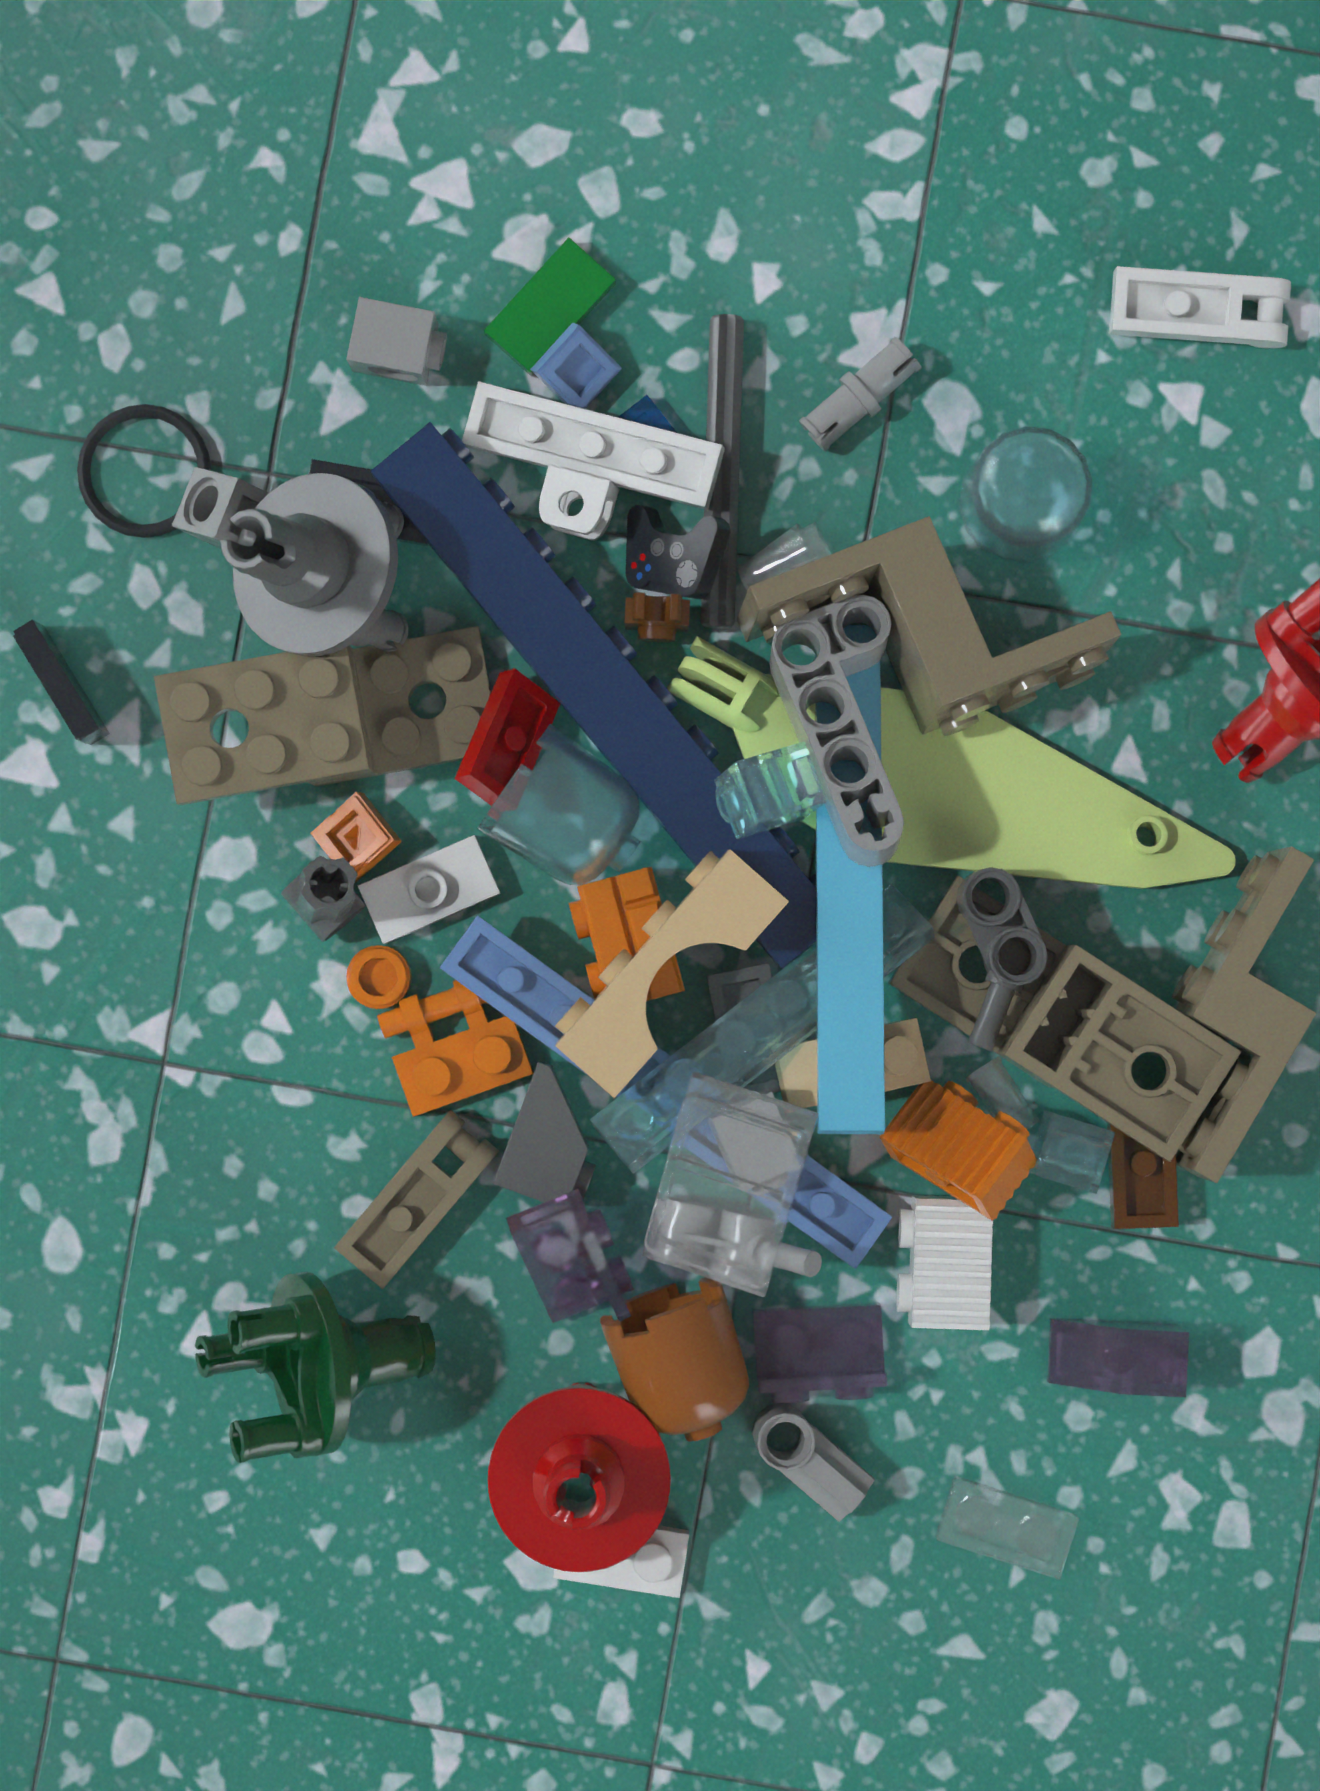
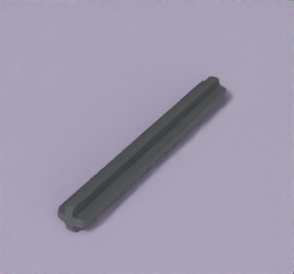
(724, 428)

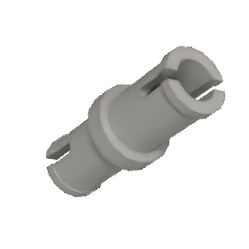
(860, 394)

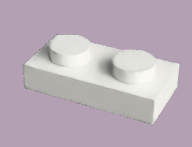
(652, 1569)

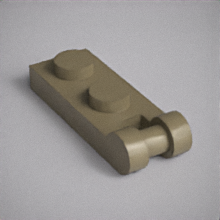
(414, 1201)

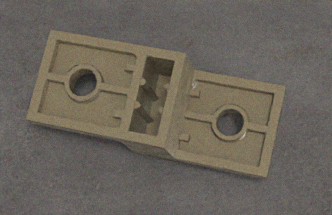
(321, 715)
(1243, 1010)
(1076, 1028)

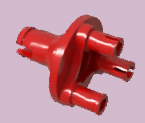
(1290, 699)
(557, 1440)

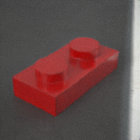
(506, 735)

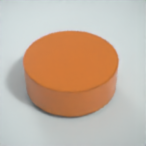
(378, 977)

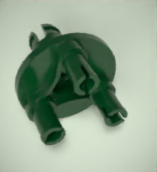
(315, 1365)

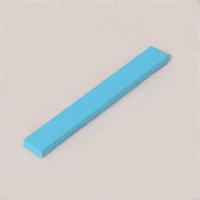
(850, 946)

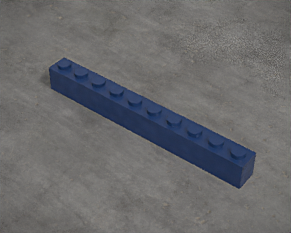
(587, 668)

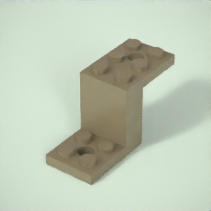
(932, 628)

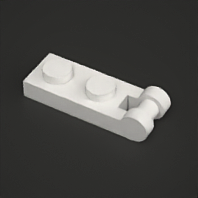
(1198, 306)

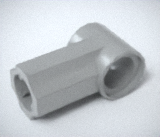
(814, 1462)

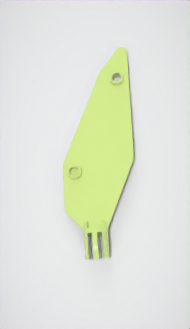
(977, 793)

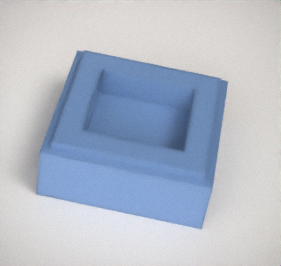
(576, 367)

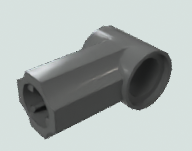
(325, 896)

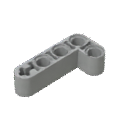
(848, 736)

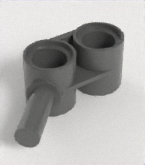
(990, 933)

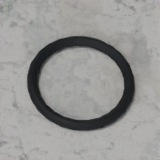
(98, 433)

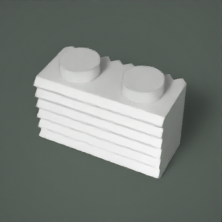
(948, 1264)

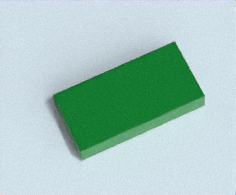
(548, 304)

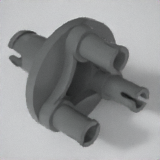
(318, 566)

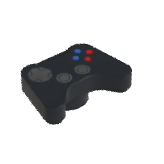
(673, 562)

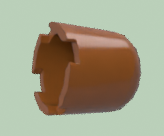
(680, 1358)

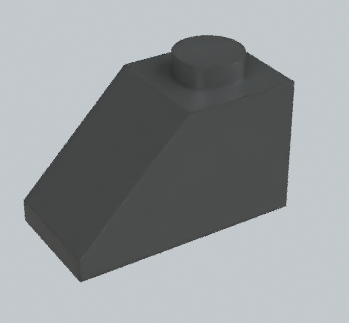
(546, 1144)

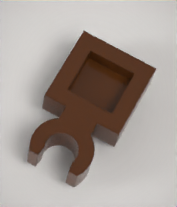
(657, 616)

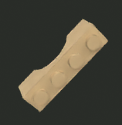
(612, 1033)

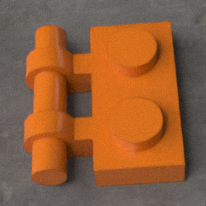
(459, 1064)

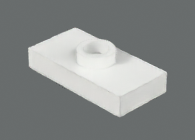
(429, 889)

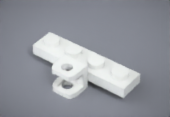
(590, 456)

